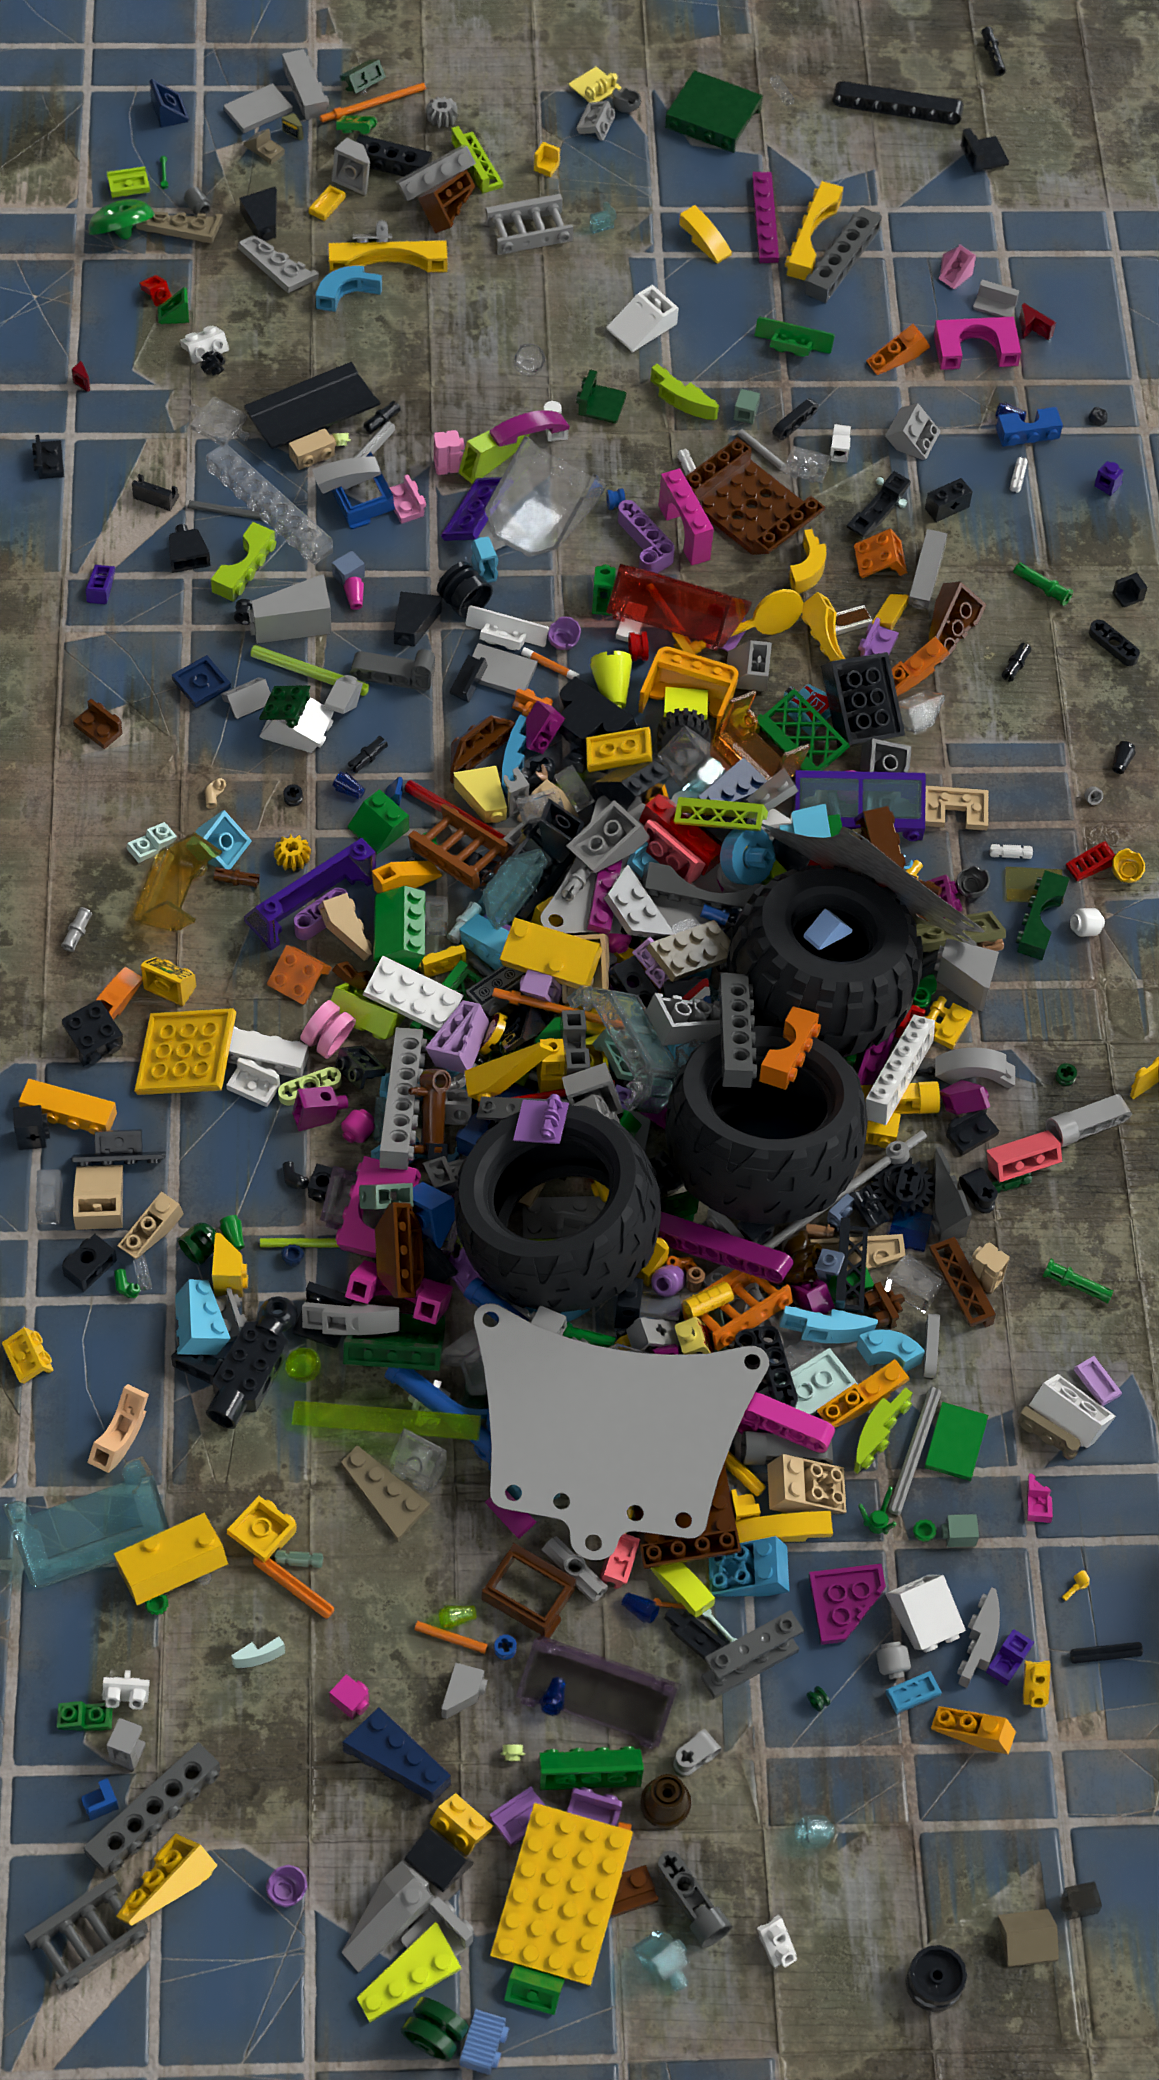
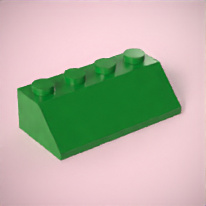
(400, 926)
(590, 1768)

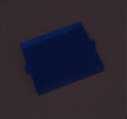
(914, 1229)

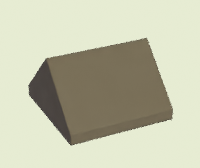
(1029, 1937)

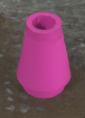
(354, 591)

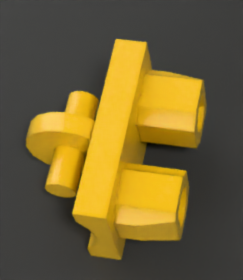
(1036, 1683)

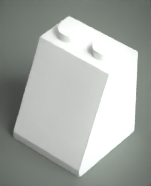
(308, 732)
(927, 1612)

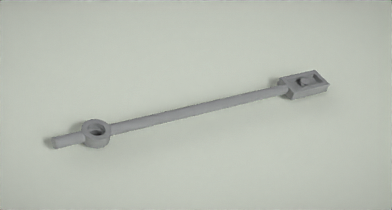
(892, 1156)

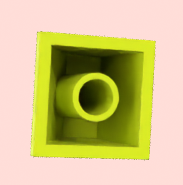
(686, 698)

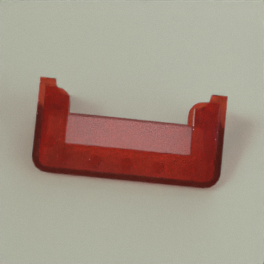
(676, 606)

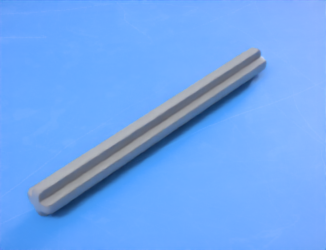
(914, 1451)

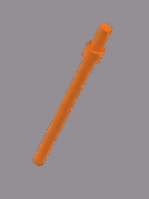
(338, 112)
(515, 998)

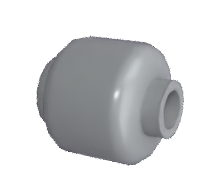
(893, 1660)

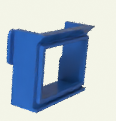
(360, 514)

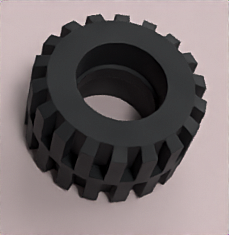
(674, 722)

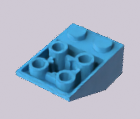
(756, 1571)

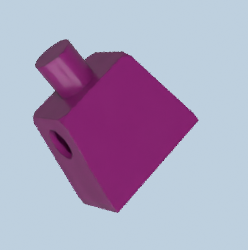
(317, 1107)

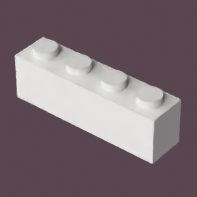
(270, 1052)

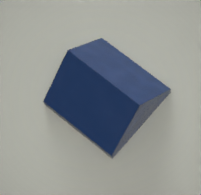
(167, 105)

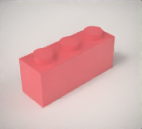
(1024, 1156)

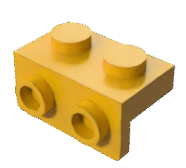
(460, 1824)

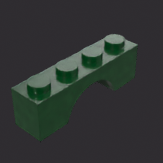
(1036, 935)

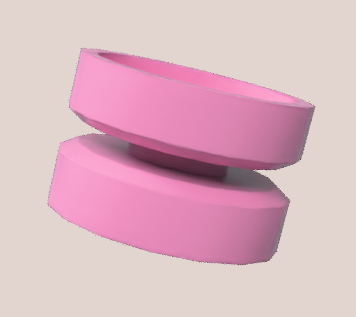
(328, 1029)

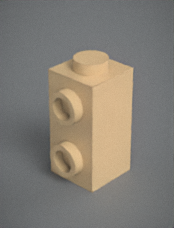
(312, 449)

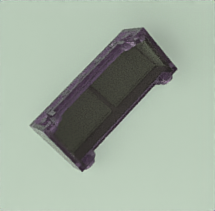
(601, 1690)

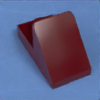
(1035, 321)

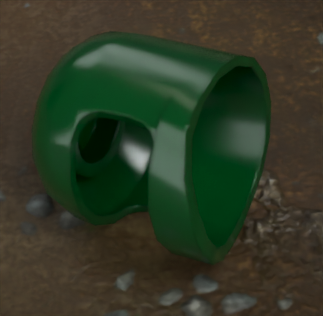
(198, 1242)

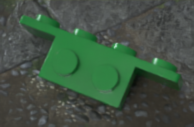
(793, 337)

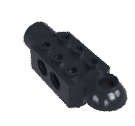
(252, 1363)

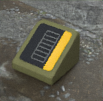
(292, 126)

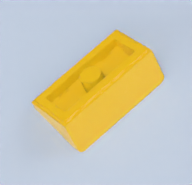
(892, 610)

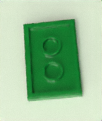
(956, 1441)

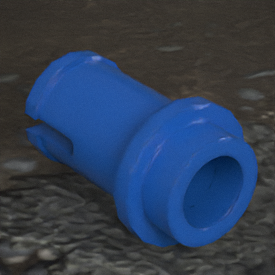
(714, 914)

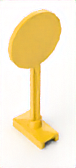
(771, 616)

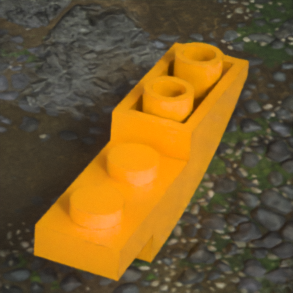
(864, 1396)

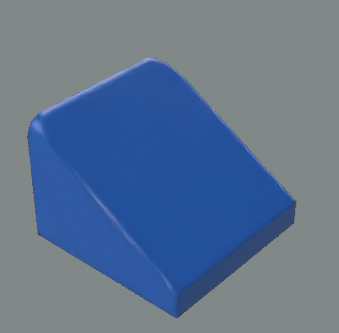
(395, 790)

